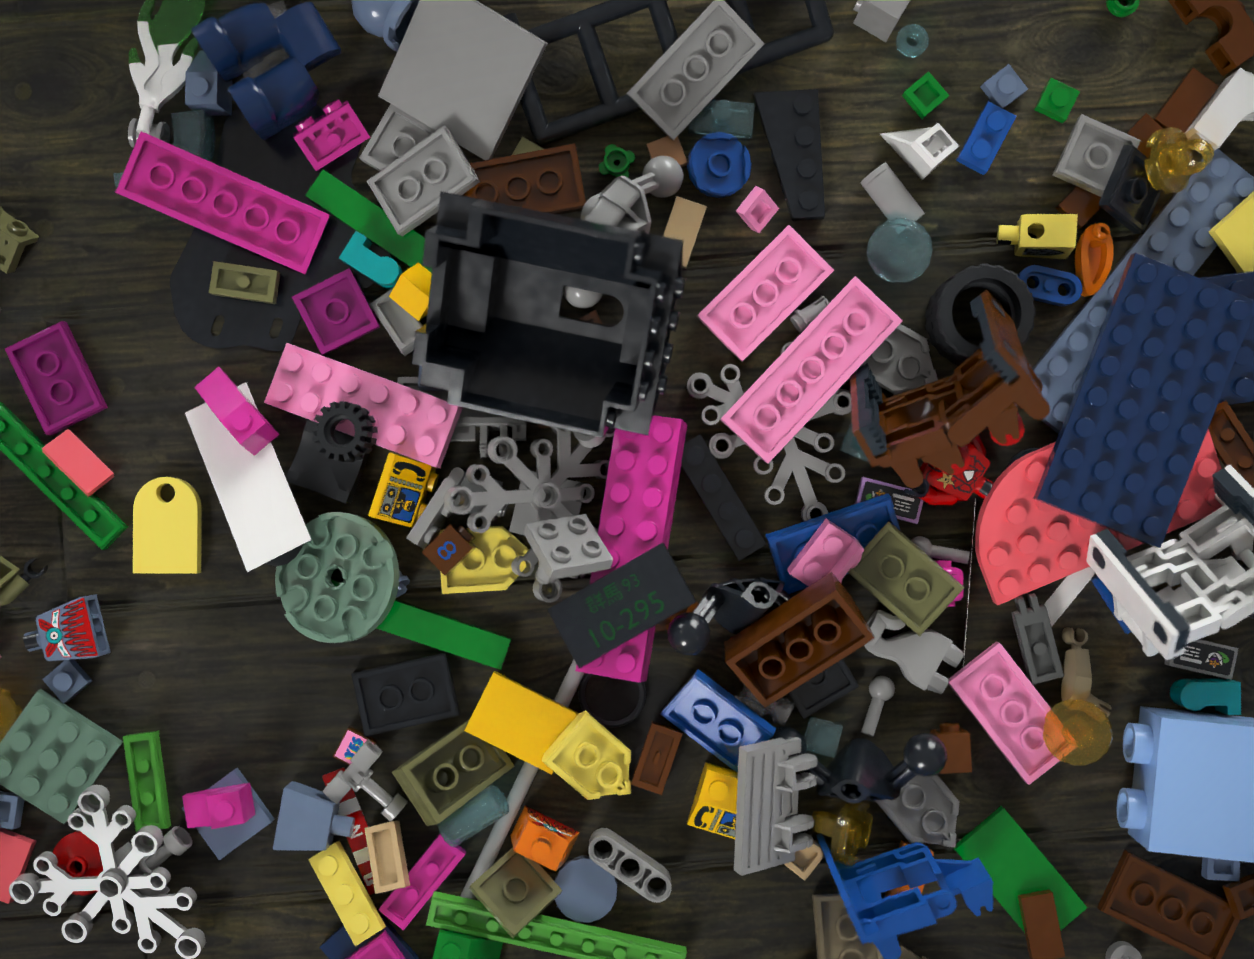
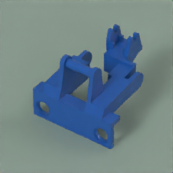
(912, 865)

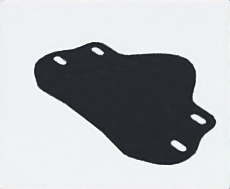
(284, 168)

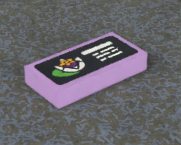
(906, 506)

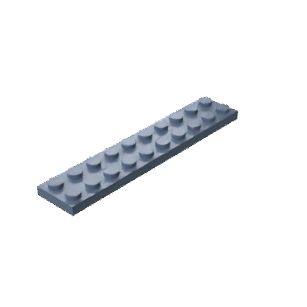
(1175, 238)

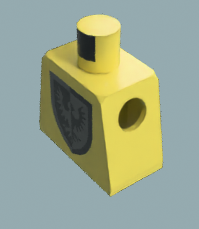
(1053, 232)

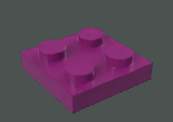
(336, 311)

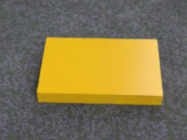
(518, 720)

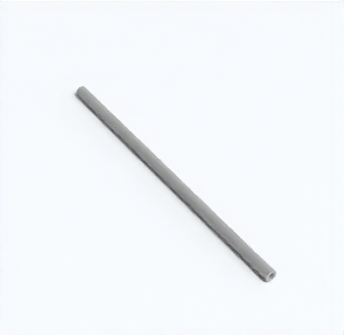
(517, 793)

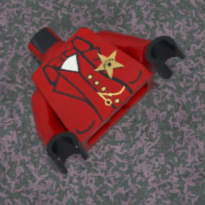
(948, 489)

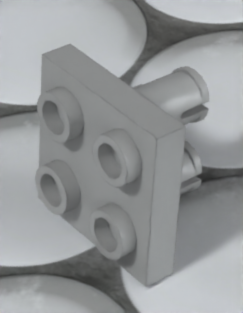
(567, 548)

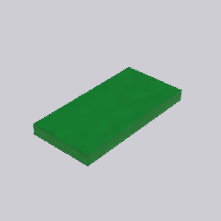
(1017, 867)

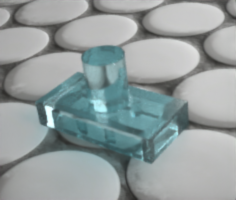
(725, 117)

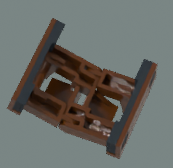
(950, 412)

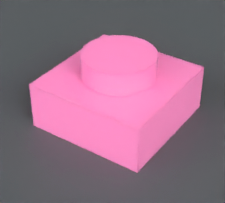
(757, 209)

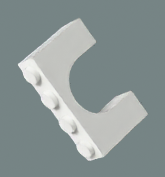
(1225, 109)

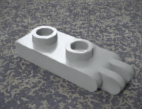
(428, 524)

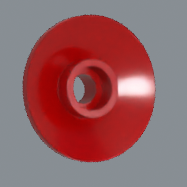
(79, 848)

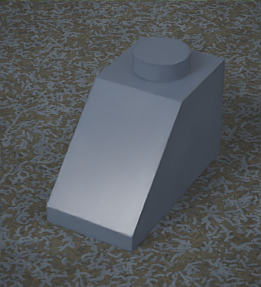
(206, 88)

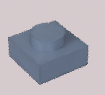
(1004, 87)
(67, 680)
(10, 810)
(1220, 869)

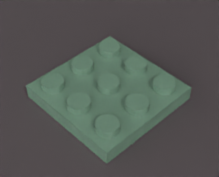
(54, 755)

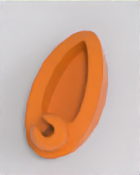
(1094, 257)

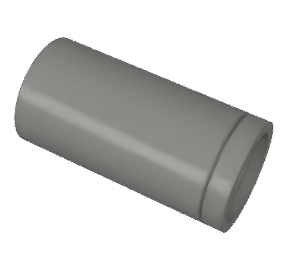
(891, 194)

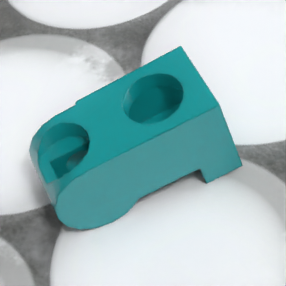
(379, 269)
(1202, 692)

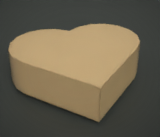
(806, 860)

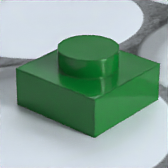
(925, 95)
(1056, 100)

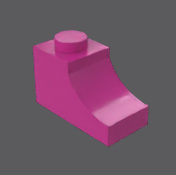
(219, 806)

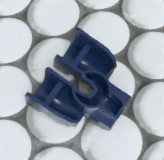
(251, 33)

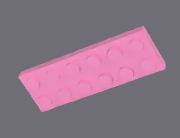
(811, 370)
(405, 417)

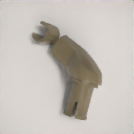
(1077, 670)

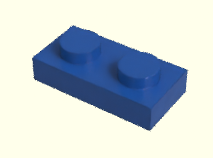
(986, 138)

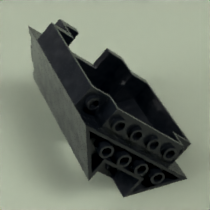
(499, 328)

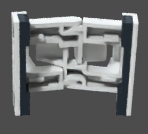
(1212, 590)

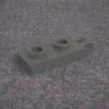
(1036, 640)

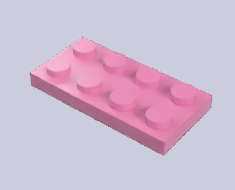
(765, 293)
(1006, 709)

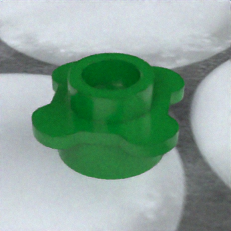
(614, 153)

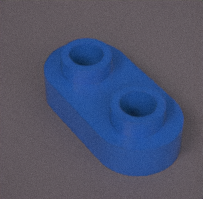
(1047, 283)

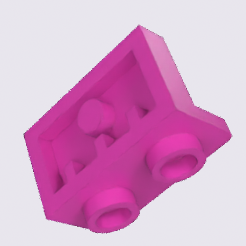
(330, 134)

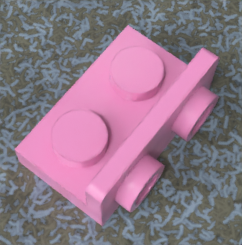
(826, 552)

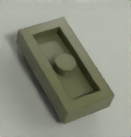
(244, 282)

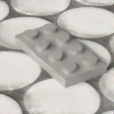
(695, 68)

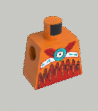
(542, 839)

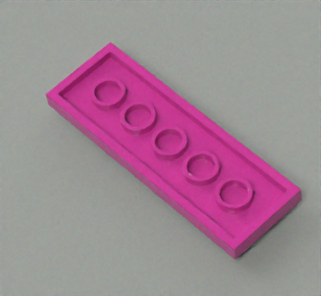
(222, 203)

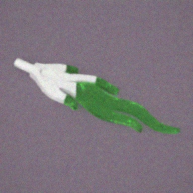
(160, 40)

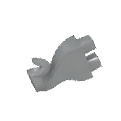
(914, 654)

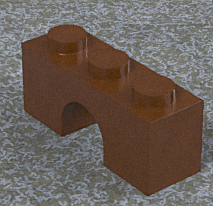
(1235, 30)

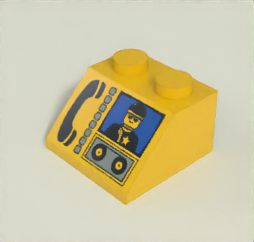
(403, 490)
(715, 801)

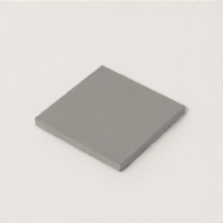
(462, 71)

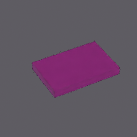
(56, 378)

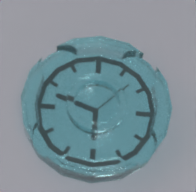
(899, 250)

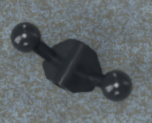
(732, 604)
(865, 772)

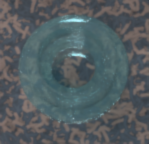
(916, 32)

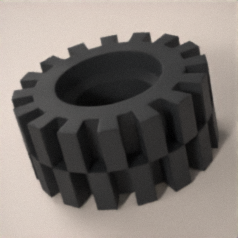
(326, 432)

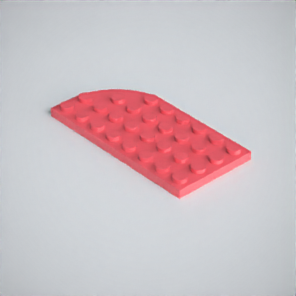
(1032, 544)

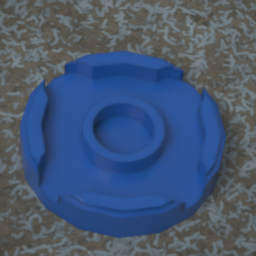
(719, 165)

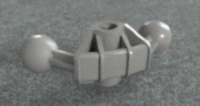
(625, 206)

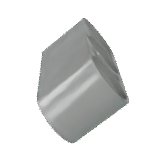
(635, 879)

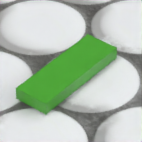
(147, 779)

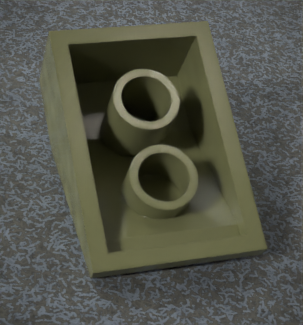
(450, 773)

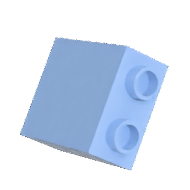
(1190, 784)

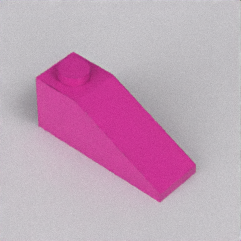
(236, 411)

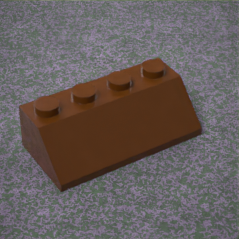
(797, 640)

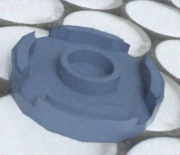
(586, 890)

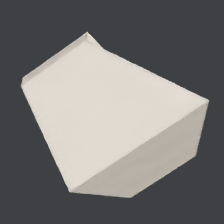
(922, 148)

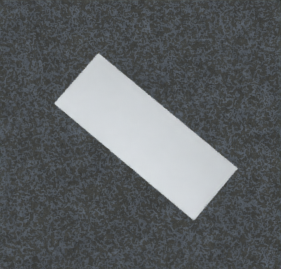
(249, 490)

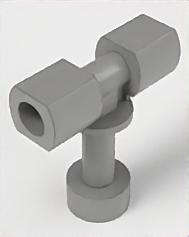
(358, 776)
(175, 843)

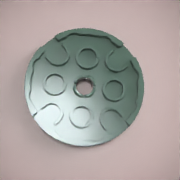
(358, 603)

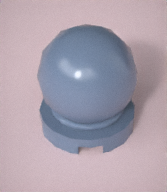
(385, 18)

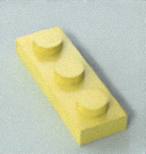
(347, 893)

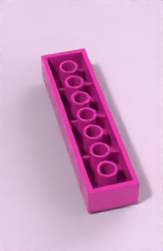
(636, 519)

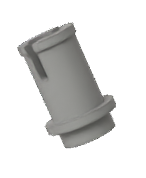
(804, 317)

